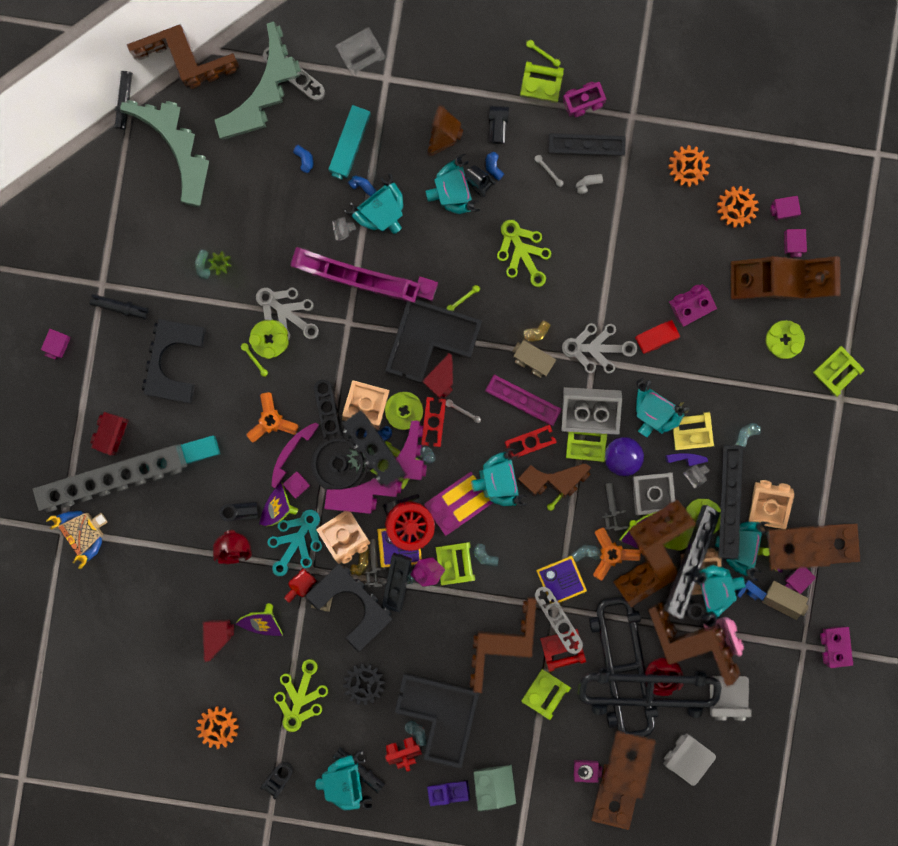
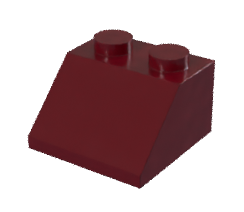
(441, 378)
(109, 433)
(216, 636)

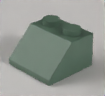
(494, 787)

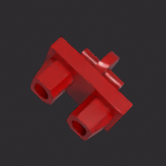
(394, 756)

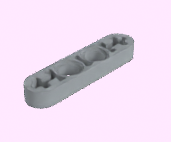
(309, 92)
(561, 618)

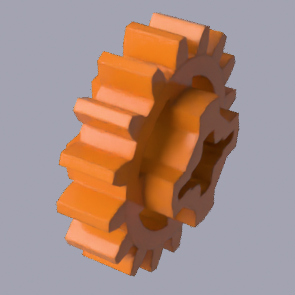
(683, 160)
(735, 198)
(222, 739)

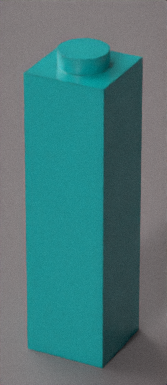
(349, 142)
(197, 450)

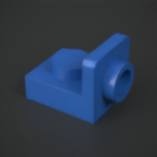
(753, 591)

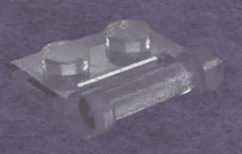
(358, 45)

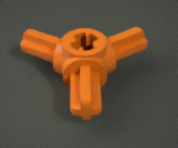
(280, 424)
(622, 554)

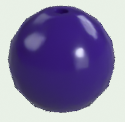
(624, 456)

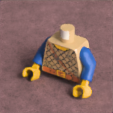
(81, 533)

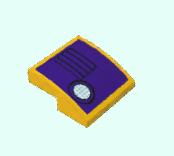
(387, 548)
(562, 579)

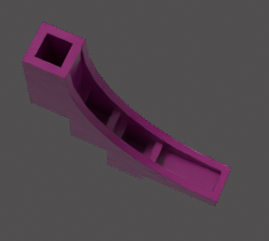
(355, 276)
(362, 498)

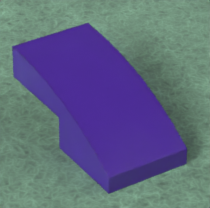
(691, 459)
(448, 793)

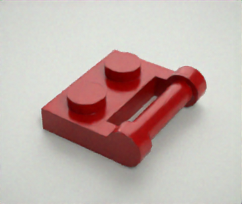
(553, 645)

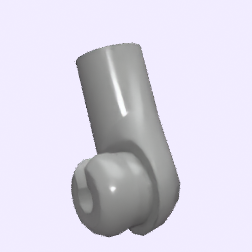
(588, 180)

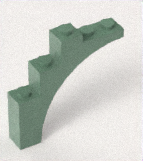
(278, 70)
(164, 121)

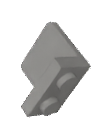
(733, 700)
(689, 759)

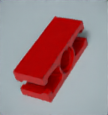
(428, 415)
(522, 438)

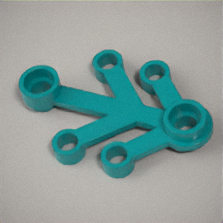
(297, 539)

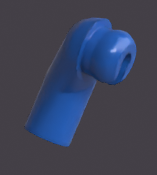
(306, 158)
(491, 165)
(363, 183)
(385, 433)

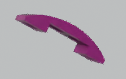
(278, 473)

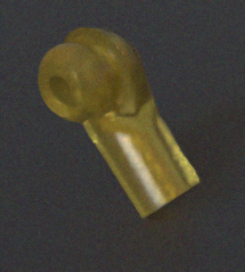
(537, 334)
(363, 563)

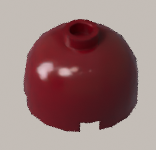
(231, 547)
(661, 667)

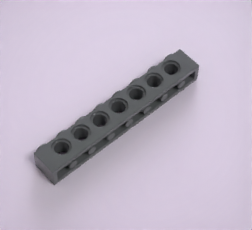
(45, 494)

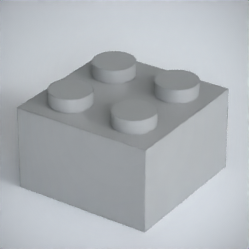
(652, 492)

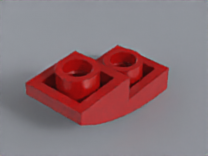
(657, 336)

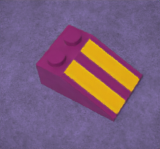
(457, 504)

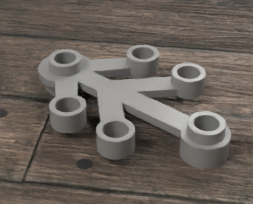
(284, 310)
(595, 348)

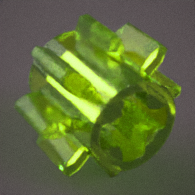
(222, 267)

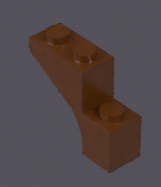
(562, 482)

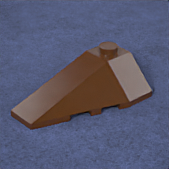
(444, 132)

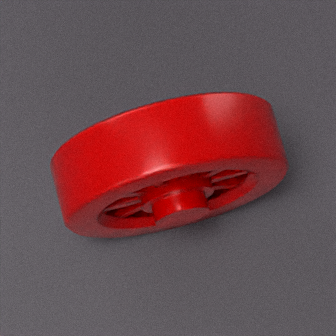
(409, 525)

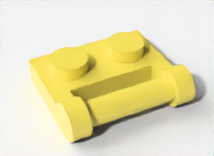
(694, 437)

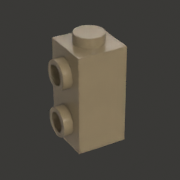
(534, 358)
(786, 600)

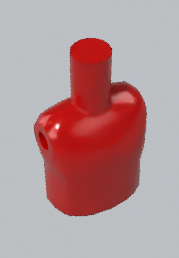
(300, 585)

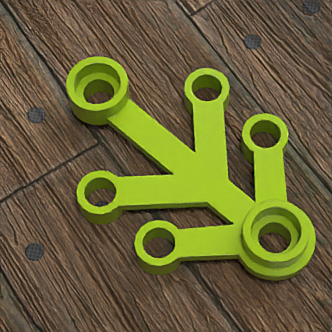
(522, 250)
(299, 699)

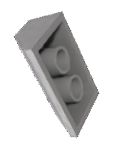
(591, 410)

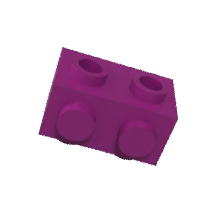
(584, 99)
(692, 304)
(839, 646)

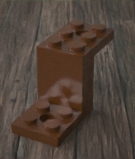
(183, 56)
(785, 278)
(650, 537)
(813, 546)
(694, 643)
(503, 644)
(623, 780)

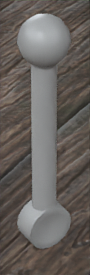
(538, 159)
(449, 403)

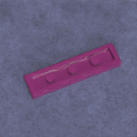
(523, 400)

